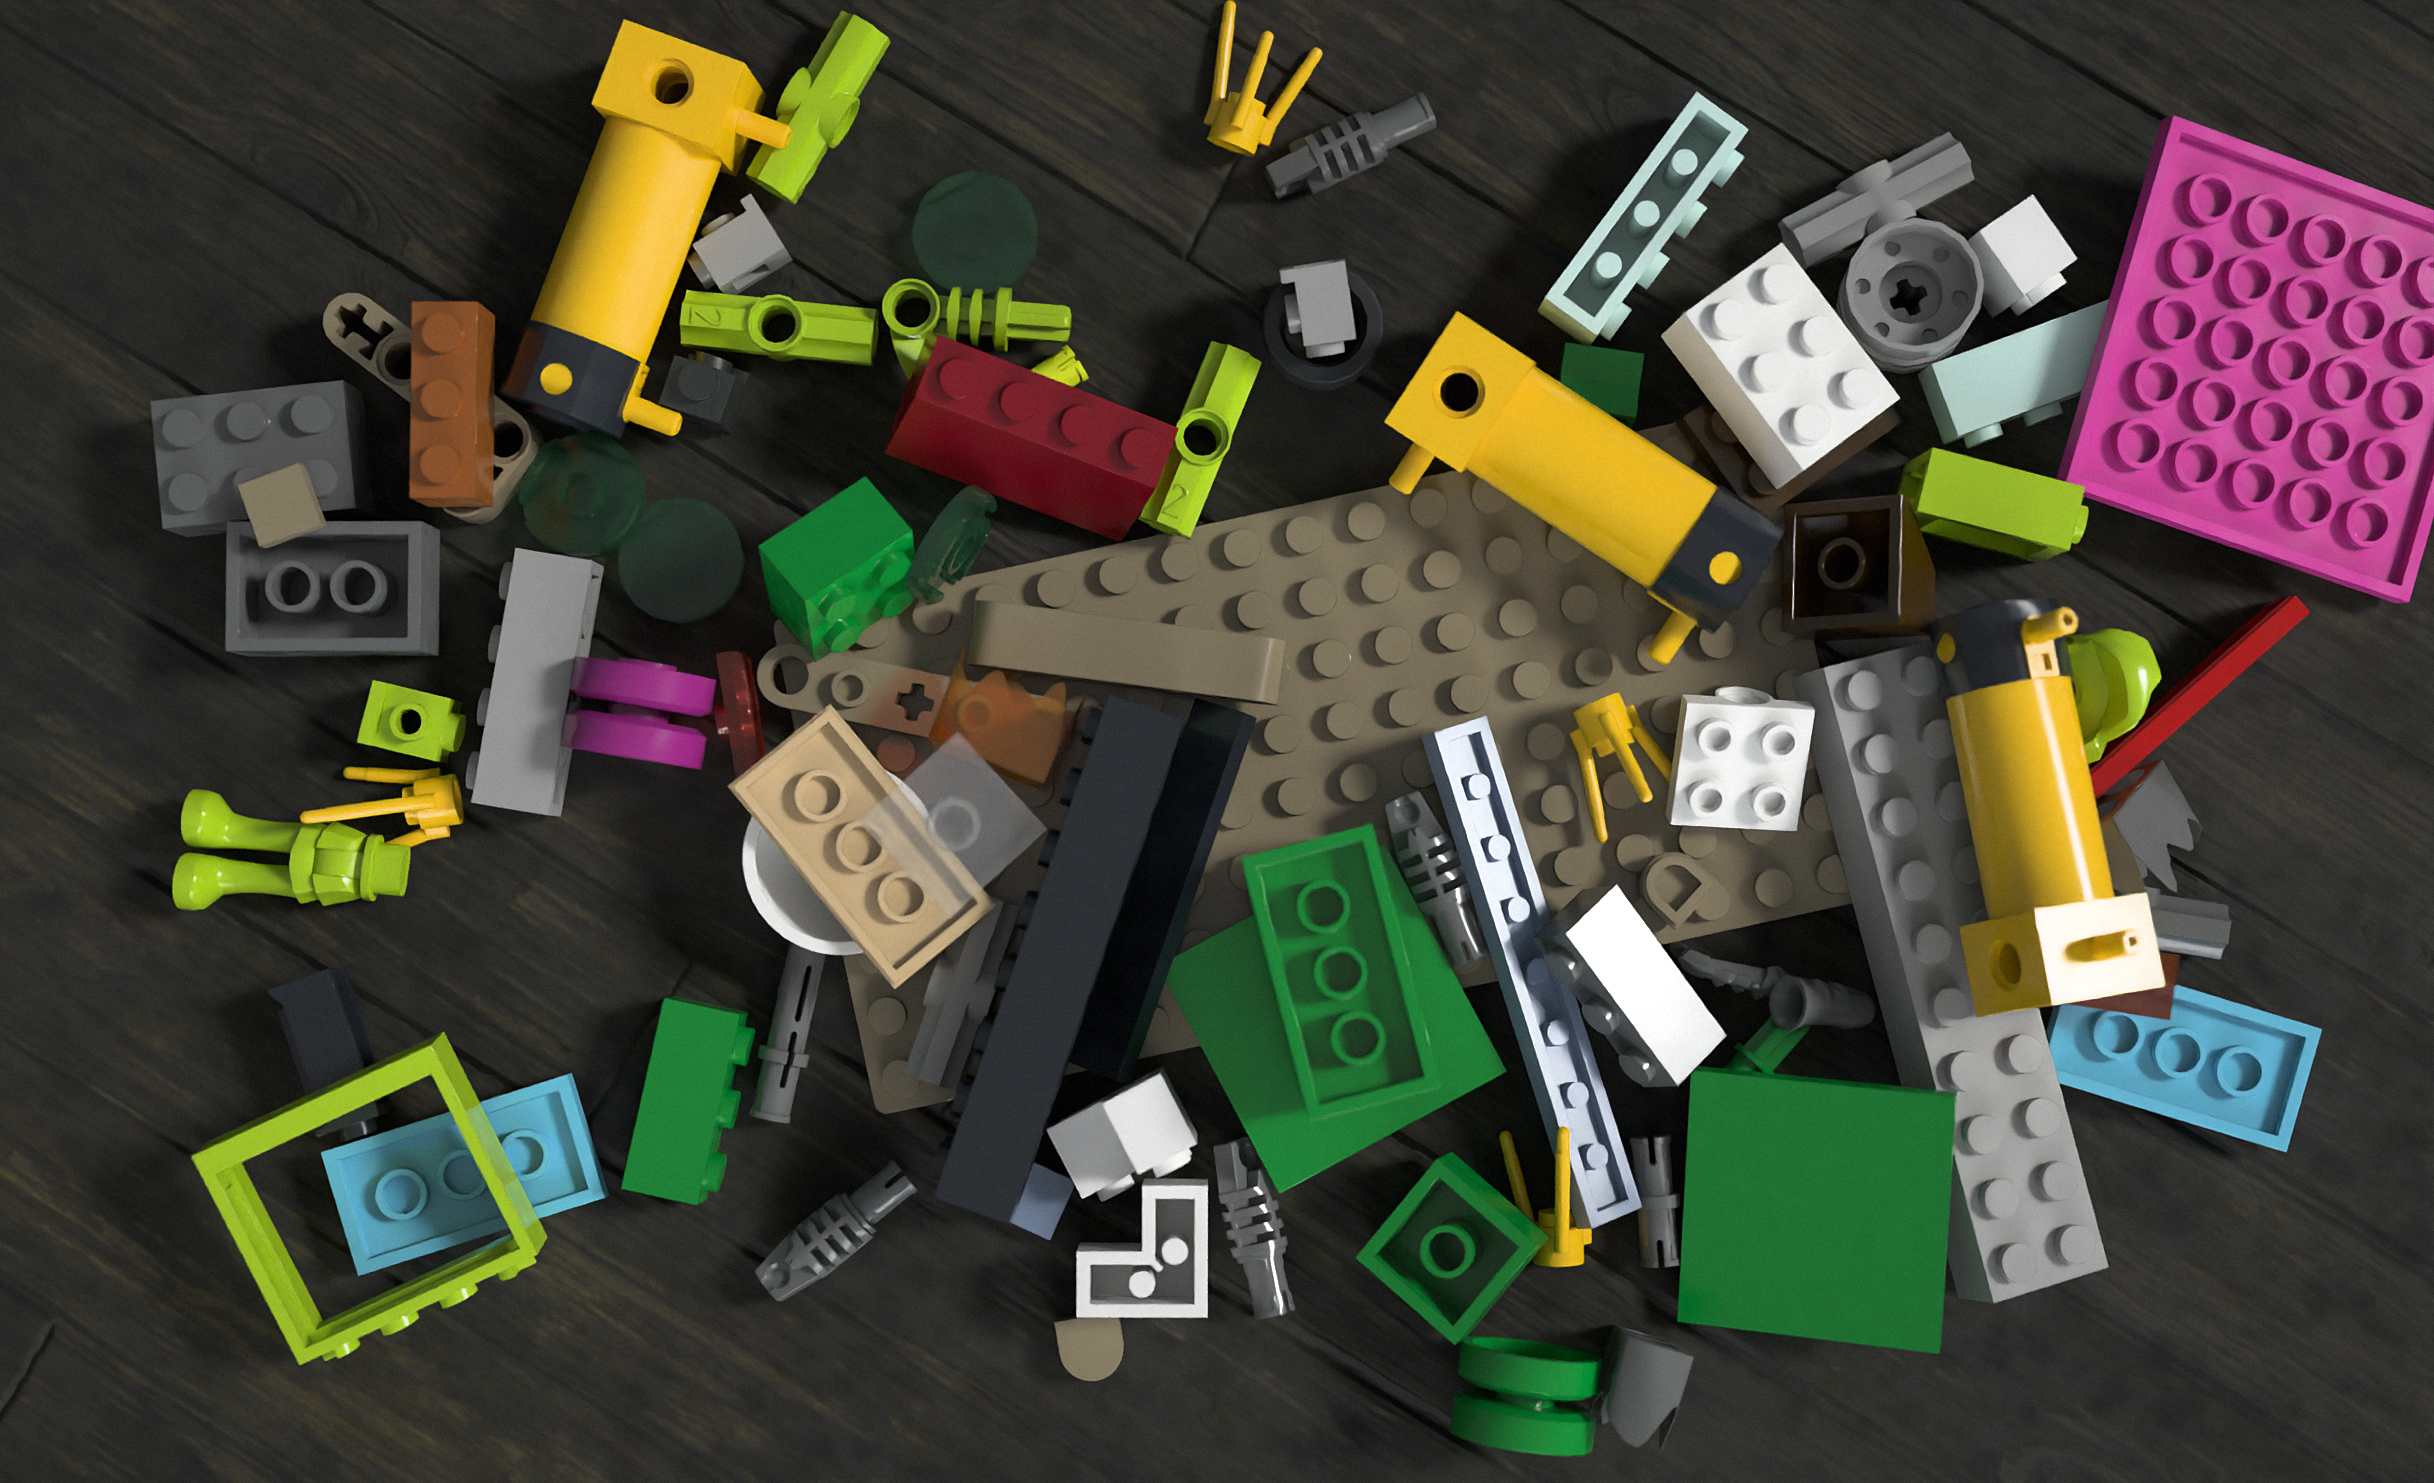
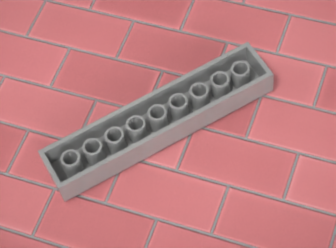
(1913, 880)

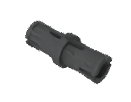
(1657, 1199)

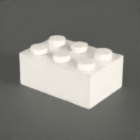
(1779, 365)

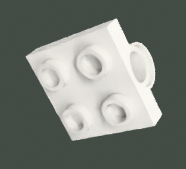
(1739, 760)

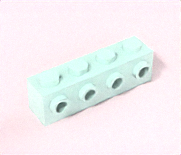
(1637, 226)

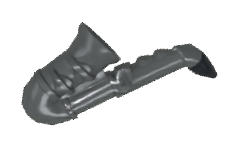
(1792, 1000)

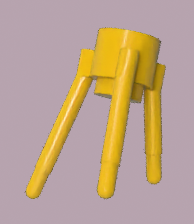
(1239, 121)
(1608, 728)
(431, 802)
(1566, 1242)

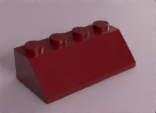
(1029, 438)

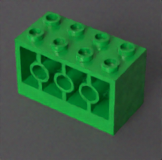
(1340, 972)

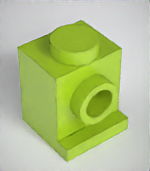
(386, 715)

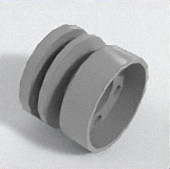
(1923, 264)

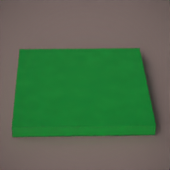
(1238, 1024)
(1817, 1208)

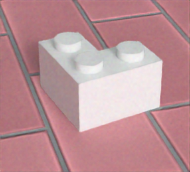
(1125, 1133)
(1161, 1274)

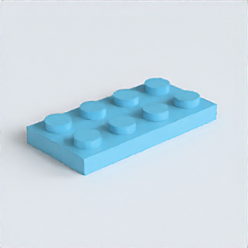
(2205, 1066)
(425, 1192)

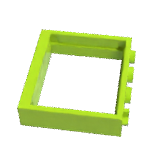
(397, 1308)

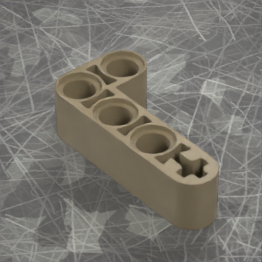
(383, 363)

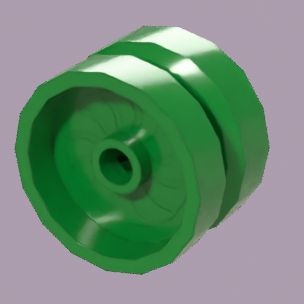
(1526, 1395)

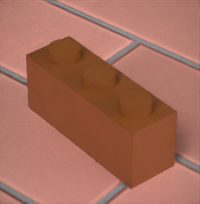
(452, 404)

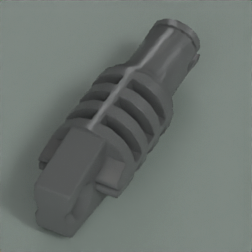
(1348, 147)
(1435, 874)
(1254, 1226)
(833, 1233)

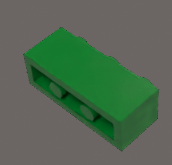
(688, 1100)

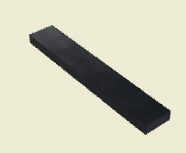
(1162, 890)

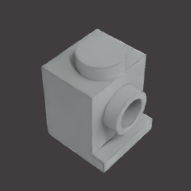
(738, 250)
(1320, 306)

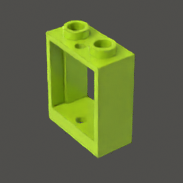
(1993, 505)

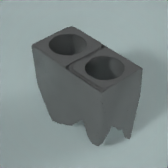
(2139, 821)
(1641, 1384)

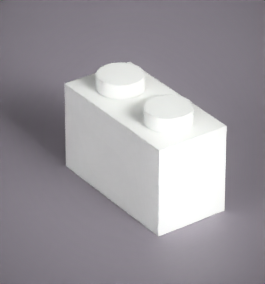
(2020, 258)

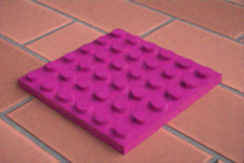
(2268, 364)

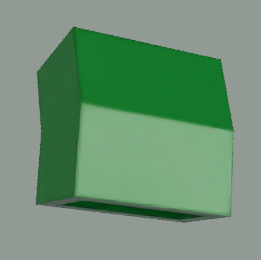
(1603, 378)

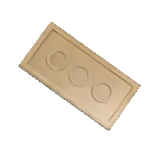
(811, 807)

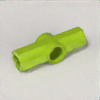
(820, 106)
(740, 322)
(1213, 403)

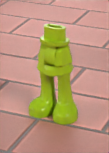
(324, 863)

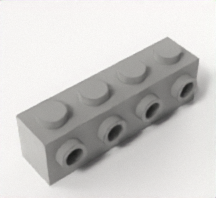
(534, 653)

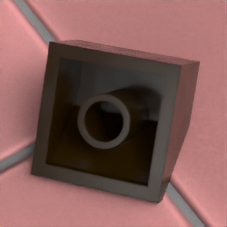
(1856, 570)

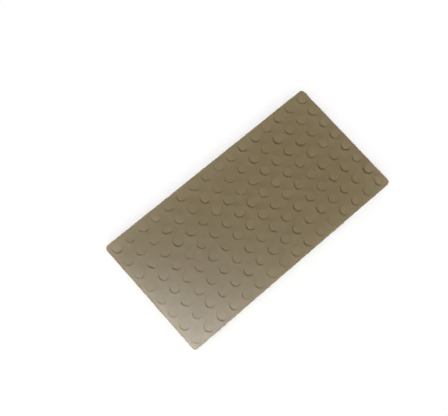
(1392, 630)

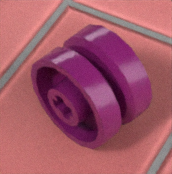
(638, 711)

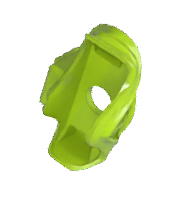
(2112, 683)

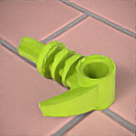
(971, 317)

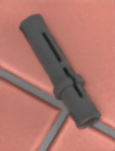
(788, 1035)

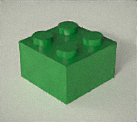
(839, 569)
(1452, 1247)

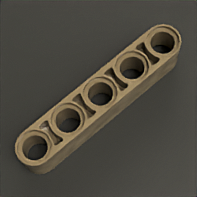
(1126, 652)

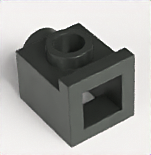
(705, 390)

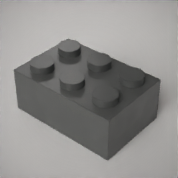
(233, 437)
(335, 591)

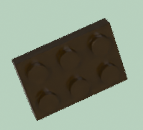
(1737, 470)

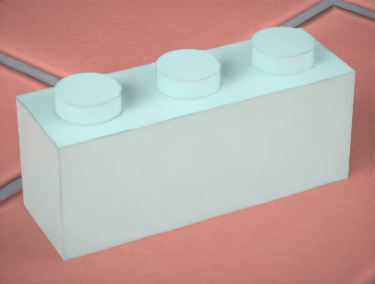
(2012, 377)

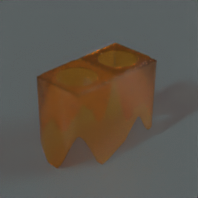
(1006, 726)

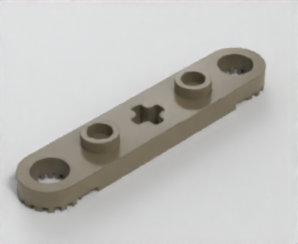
(857, 689)

